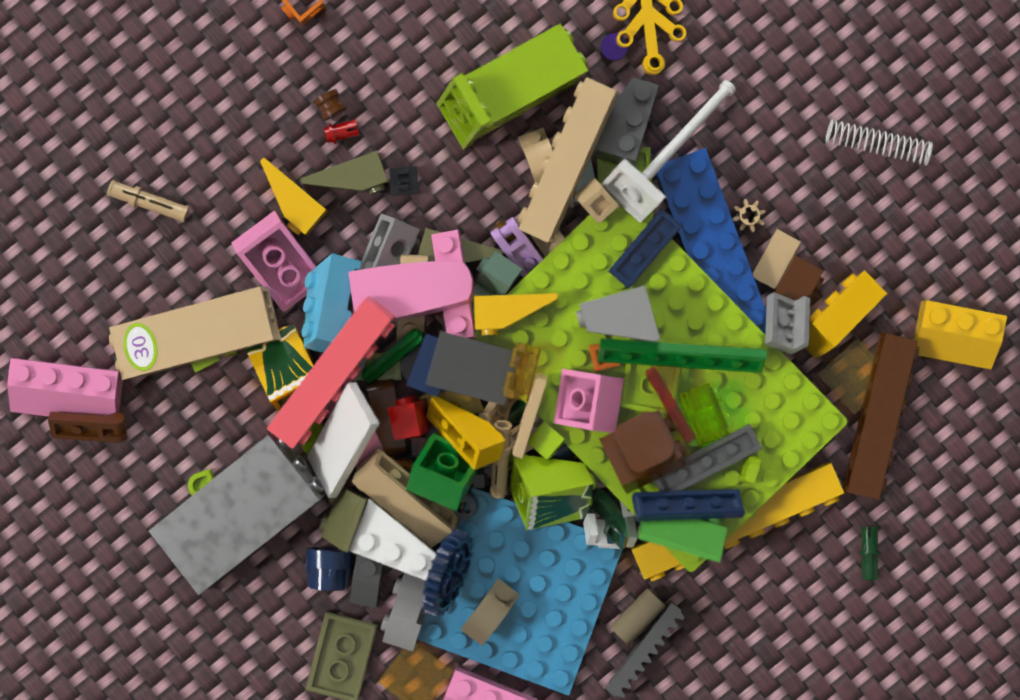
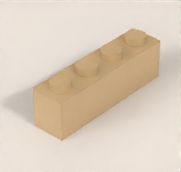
(387, 484)

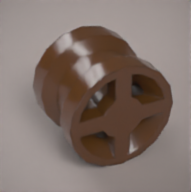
(330, 105)

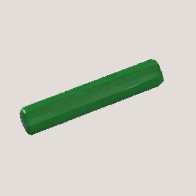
(393, 355)

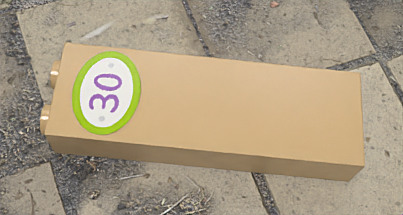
(194, 333)

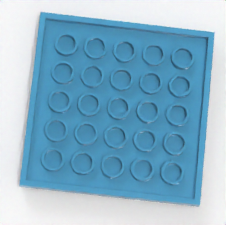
(558, 602)

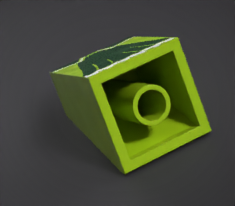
(550, 490)

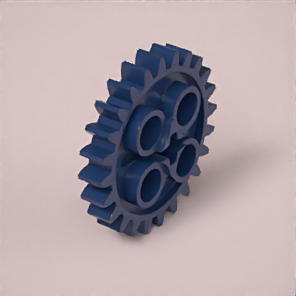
(441, 588)

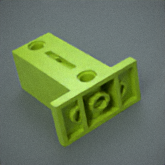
(511, 84)

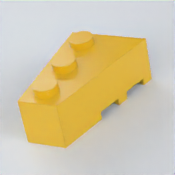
(842, 312)

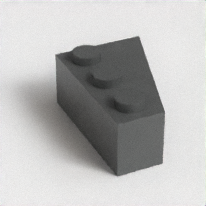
(627, 123)

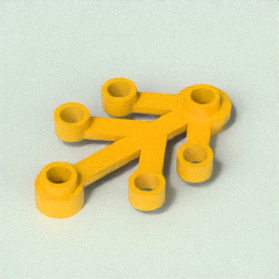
(649, 17)

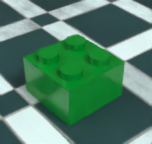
(441, 474)

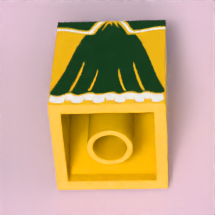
(282, 365)

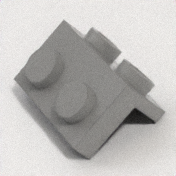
(787, 323)

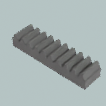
(711, 459)
(643, 648)

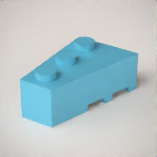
(327, 301)

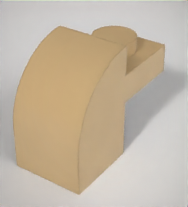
(536, 149)

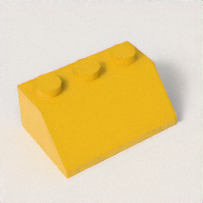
(959, 334)

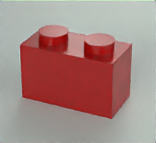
(409, 417)

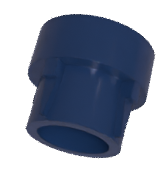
(328, 568)

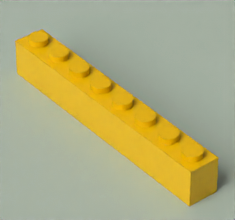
(794, 497)

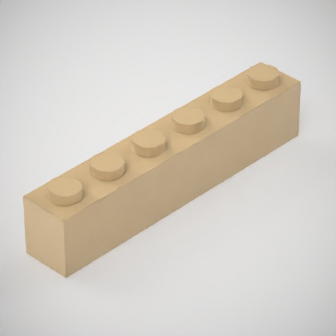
(568, 161)

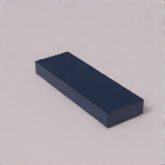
(645, 248)

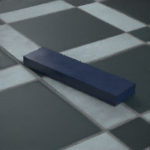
(687, 505)

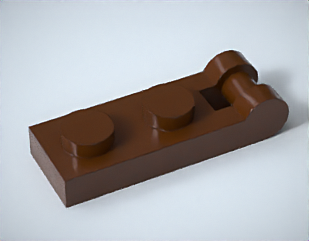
(88, 427)

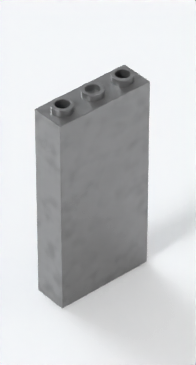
(237, 512)

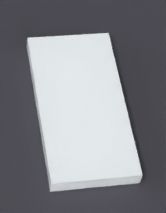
(342, 440)

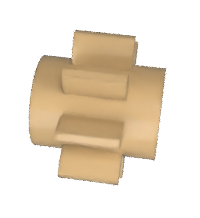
(744, 222)

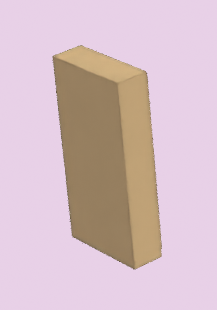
(775, 259)

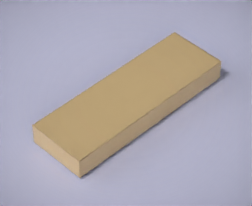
(529, 415)

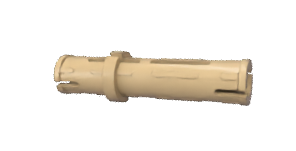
(119, 191)
(499, 469)

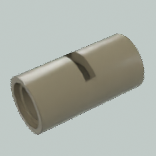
(638, 616)

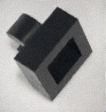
(404, 181)

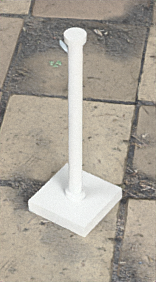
(633, 188)

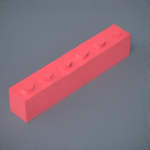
(331, 372)

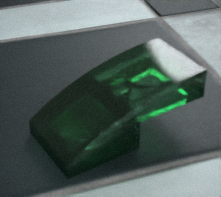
(615, 525)

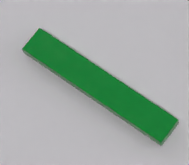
(681, 355)

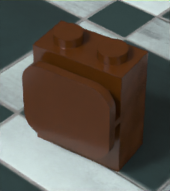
(643, 450)

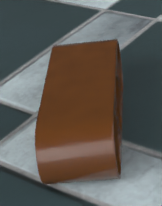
(381, 397)

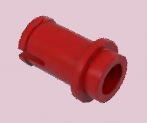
(338, 131)

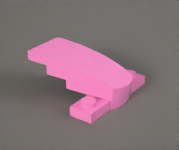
(424, 286)

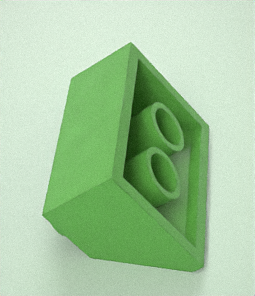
(694, 536)

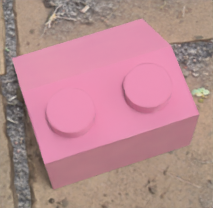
(588, 401)

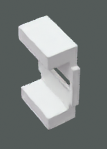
(594, 532)

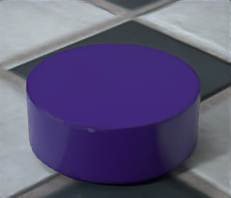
(611, 50)

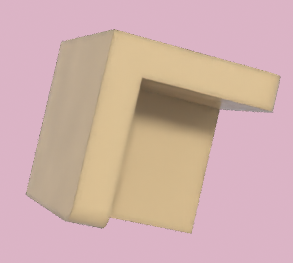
(596, 200)

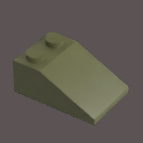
(344, 517)

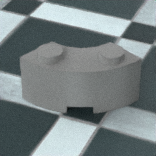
(407, 613)

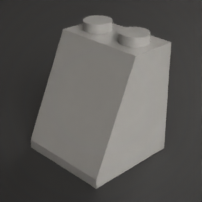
(620, 315)

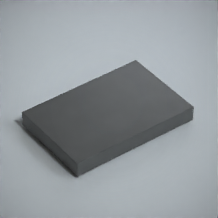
(470, 367)

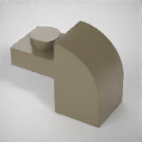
(490, 612)

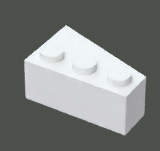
(390, 543)

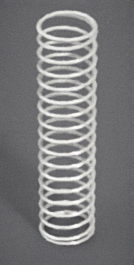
(928, 152)

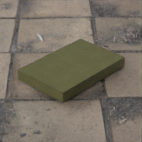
(341, 656)

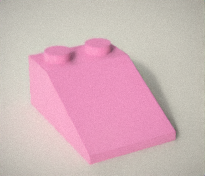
(276, 259)

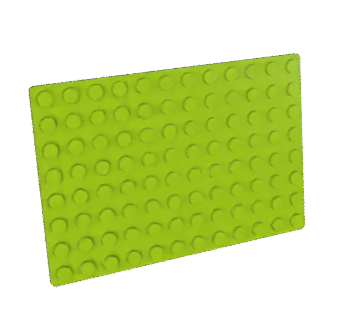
(688, 308)

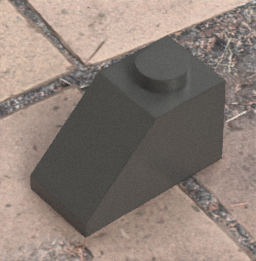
(366, 581)

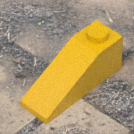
(294, 202)
(504, 310)
(470, 435)

